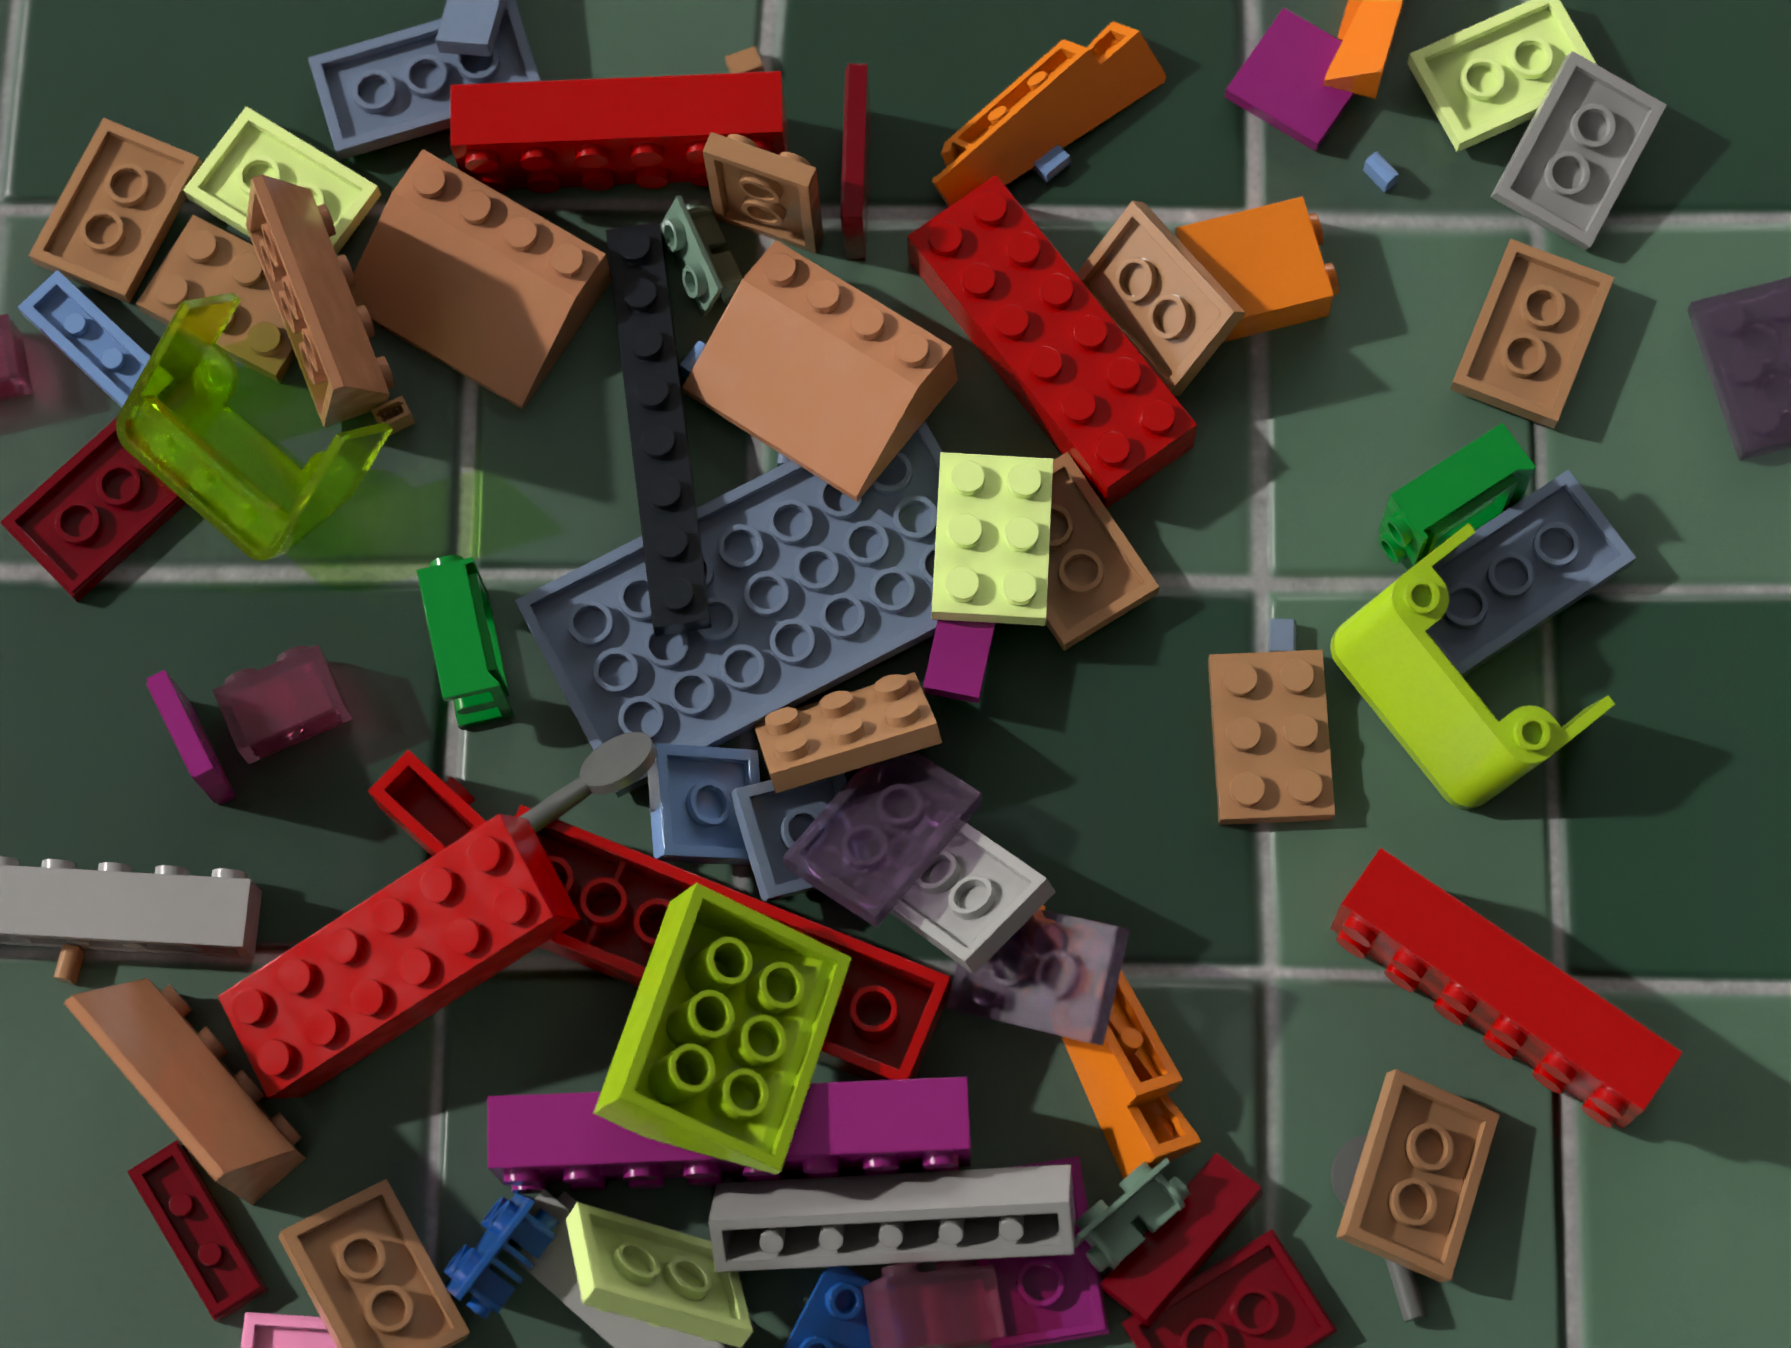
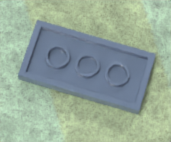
(401, 82)
(1525, 571)

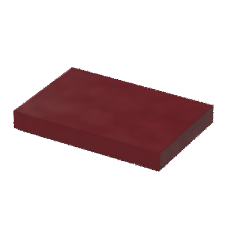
(855, 161)
(92, 513)
(1240, 1303)

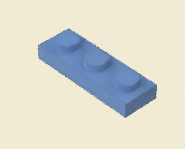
(86, 336)

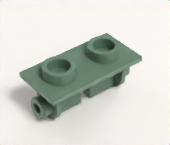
(690, 235)
(1146, 1197)

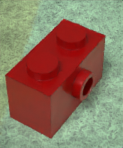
(425, 805)

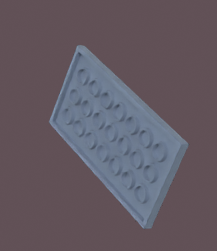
(797, 603)

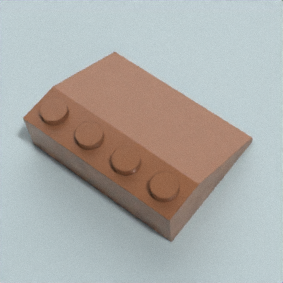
(477, 279)
(316, 300)
(820, 371)
(191, 1085)

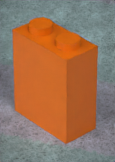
(1266, 264)

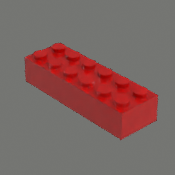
(609, 128)
(1050, 341)
(398, 957)
(1503, 991)

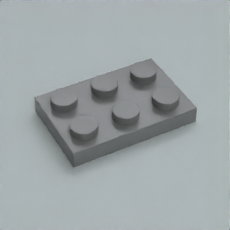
(1578, 150)
(973, 898)

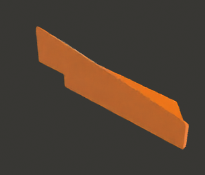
(1365, 46)
(1049, 106)
(1130, 1086)

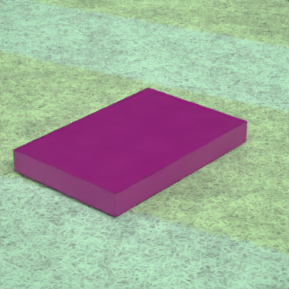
(1051, 1295)

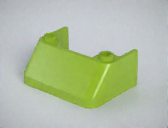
(1430, 703)

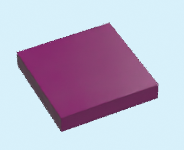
(1286, 81)
(190, 738)

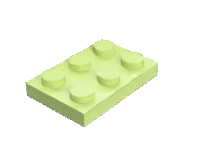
(1496, 69)
(261, 147)
(992, 539)
(656, 1276)

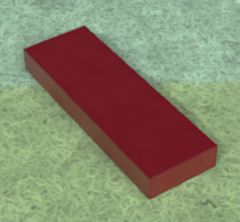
(197, 1231)
(1176, 1250)

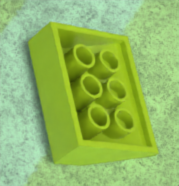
(723, 1032)

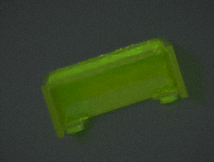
(218, 461)

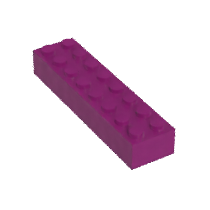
(839, 1129)

